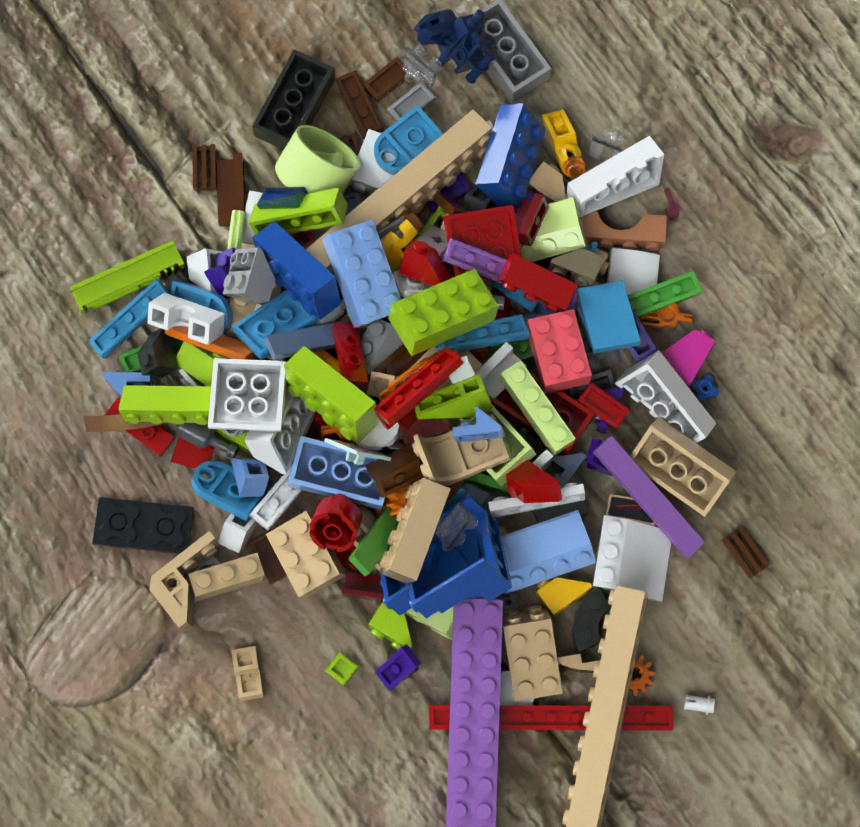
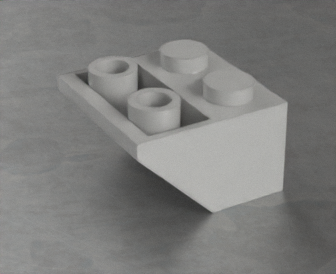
(249, 277)

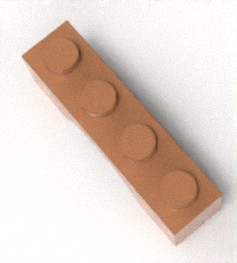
(647, 233)

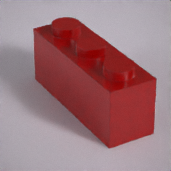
(537, 283)

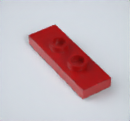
(350, 353)
(152, 437)

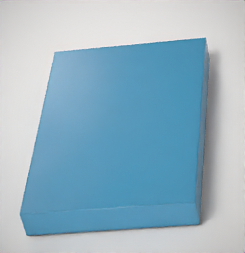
(608, 316)
(274, 317)

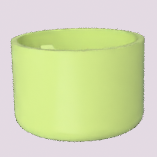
(316, 161)

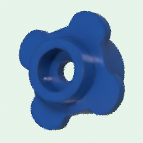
(707, 382)

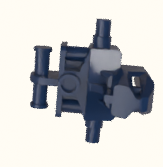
(457, 40)

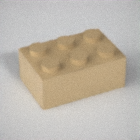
(303, 561)

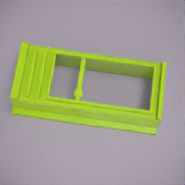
(127, 277)

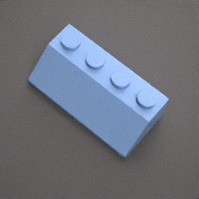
(547, 550)

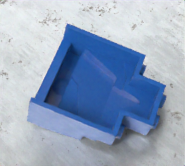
(455, 575)

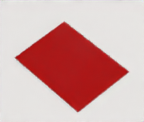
(189, 454)

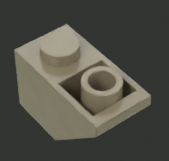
(577, 266)

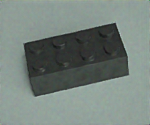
(293, 99)

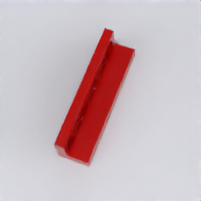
(417, 387)

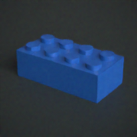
(511, 155)
(298, 271)

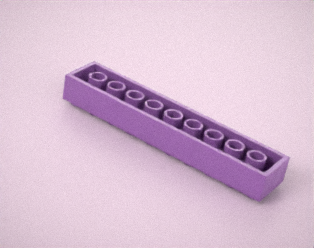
(474, 713)

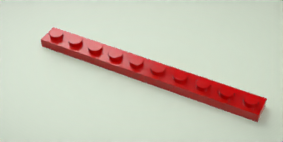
(562, 717)

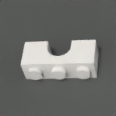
(171, 311)

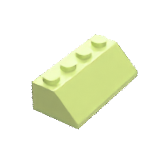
(558, 233)

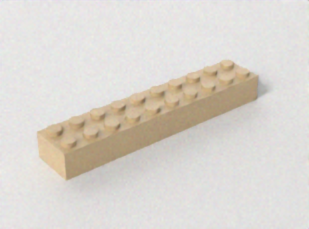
(418, 180)
(607, 708)

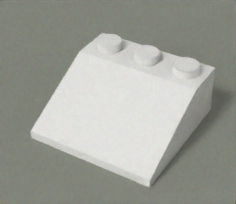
(247, 395)
(631, 557)

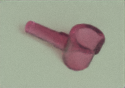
(673, 210)

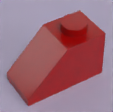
(423, 264)
(532, 484)

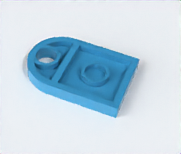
(405, 139)
(203, 297)
(222, 489)

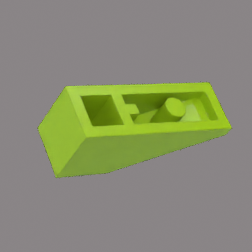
(455, 400)

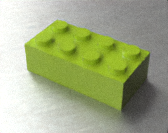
(443, 312)
(330, 395)

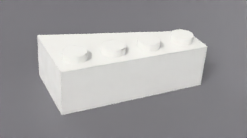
(618, 177)
(667, 396)

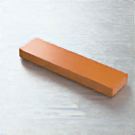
(223, 345)

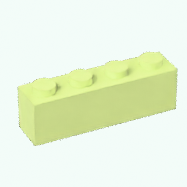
(537, 408)

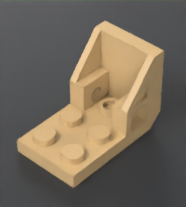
(178, 600)

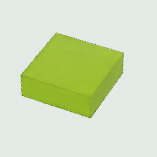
(341, 669)

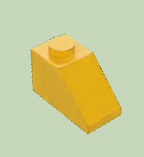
(561, 593)

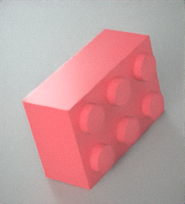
(558, 351)

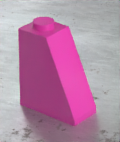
(689, 354)

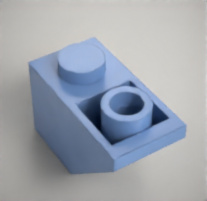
(250, 476)

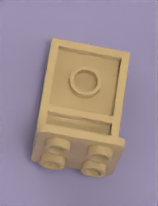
(451, 461)
(531, 653)

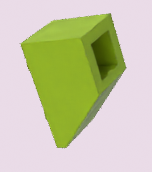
(391, 626)

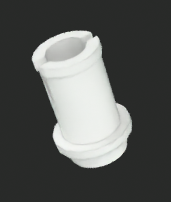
(699, 704)

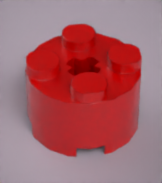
(335, 523)

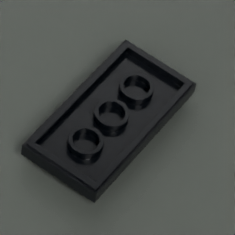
(142, 525)

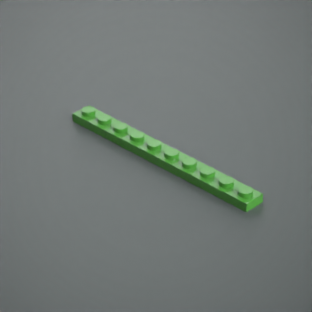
(641, 302)

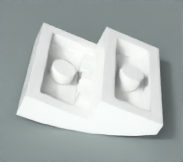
(634, 267)

